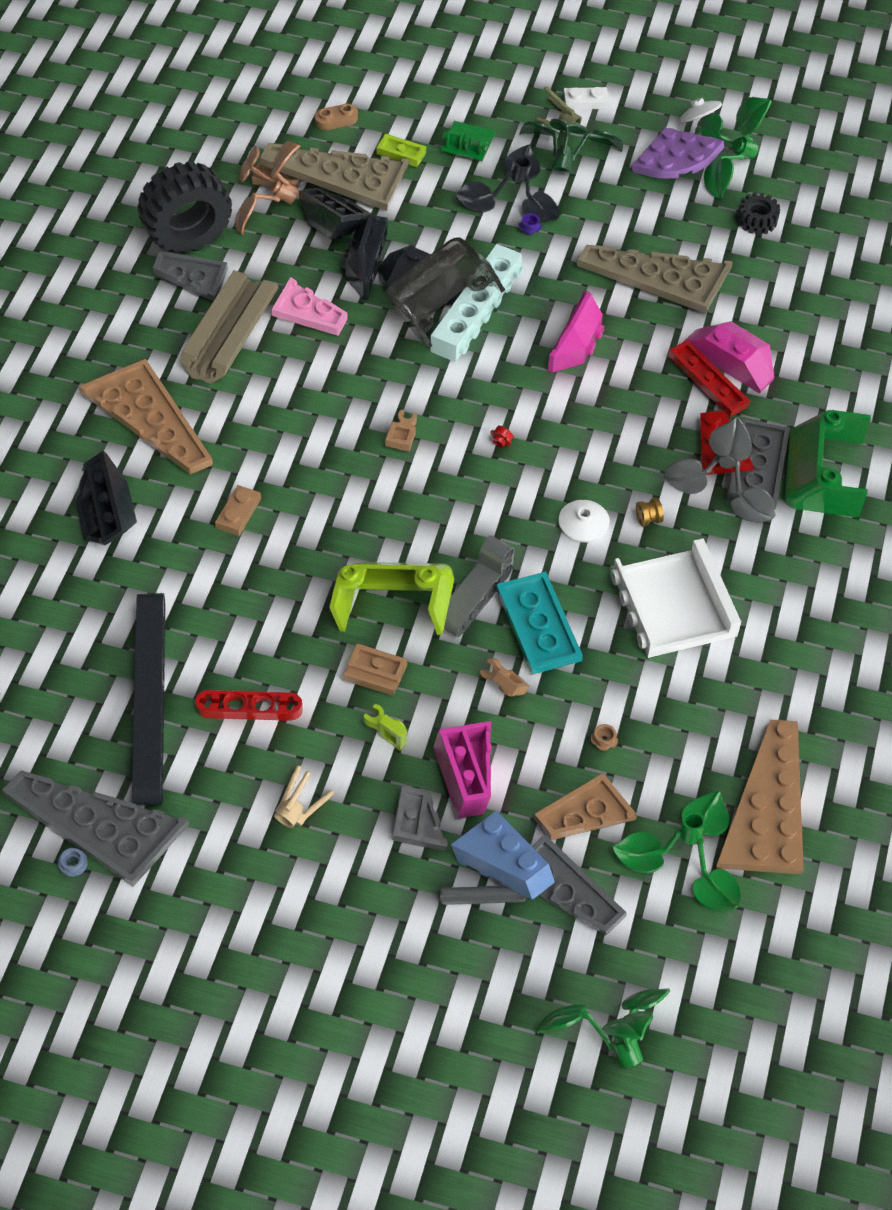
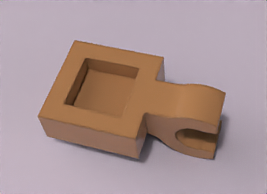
(507, 680)

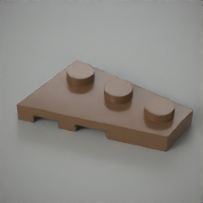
(585, 809)

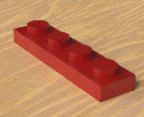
(709, 378)

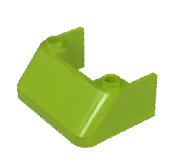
(393, 576)

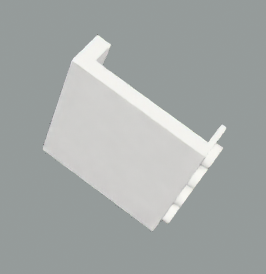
(676, 601)

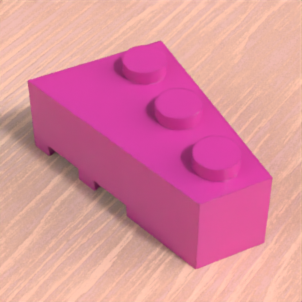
(465, 766)

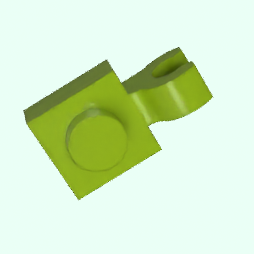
(390, 730)

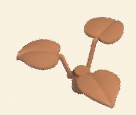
(281, 189)

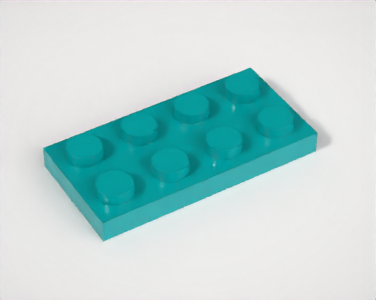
(539, 623)

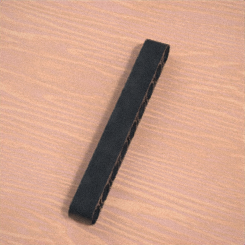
(149, 700)

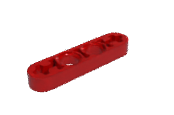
(249, 700)

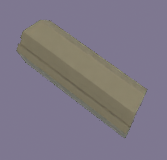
(226, 327)

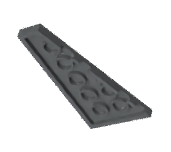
(101, 826)

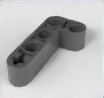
(479, 586)

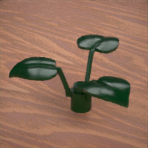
(564, 156)

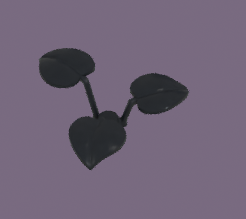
(521, 167)

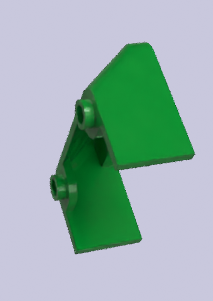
(817, 487)

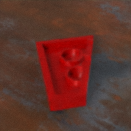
(709, 423)

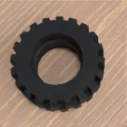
(172, 190)

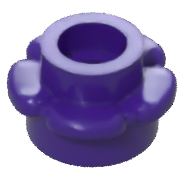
(530, 224)

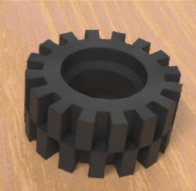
(758, 222)

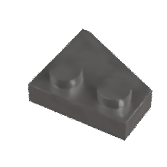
(417, 820)

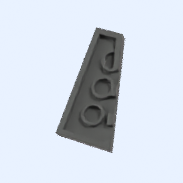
(576, 891)

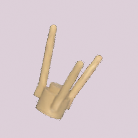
(290, 809)

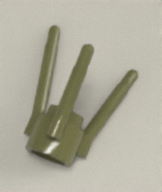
(567, 113)

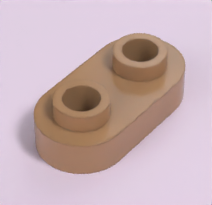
(336, 117)

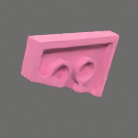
(305, 308)

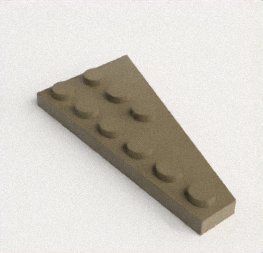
(345, 173)
(661, 274)

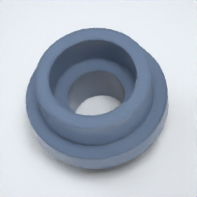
(70, 855)

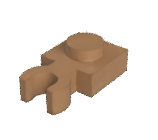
(402, 433)

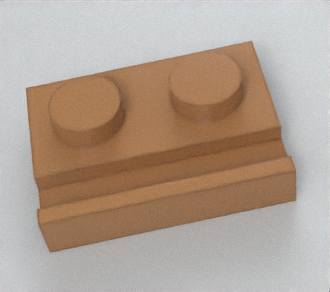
(375, 669)

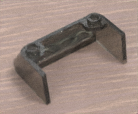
(438, 281)

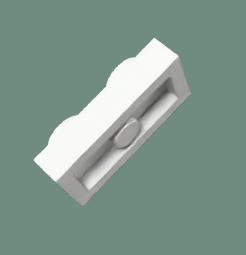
(586, 98)

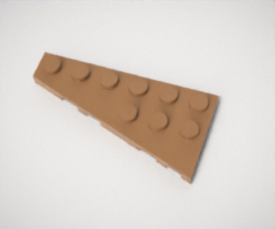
(147, 409)
(768, 818)

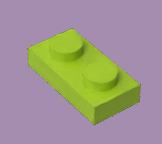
(400, 148)

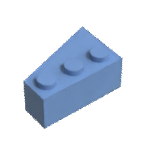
(505, 855)

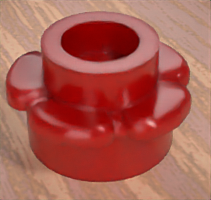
(501, 436)

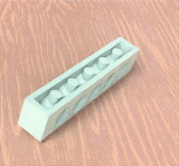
(475, 307)

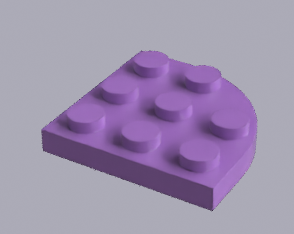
(677, 153)

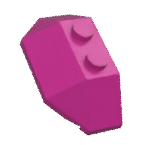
(578, 335)
(736, 353)

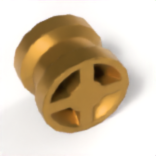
(649, 512)

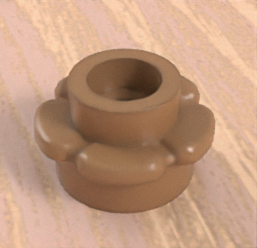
(604, 731)

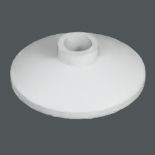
(700, 109)
(584, 528)

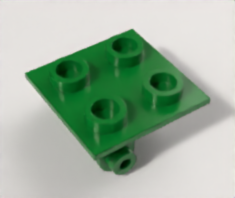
(467, 140)

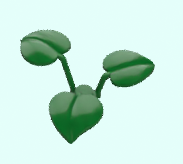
(749, 116)
(702, 816)
(625, 1030)

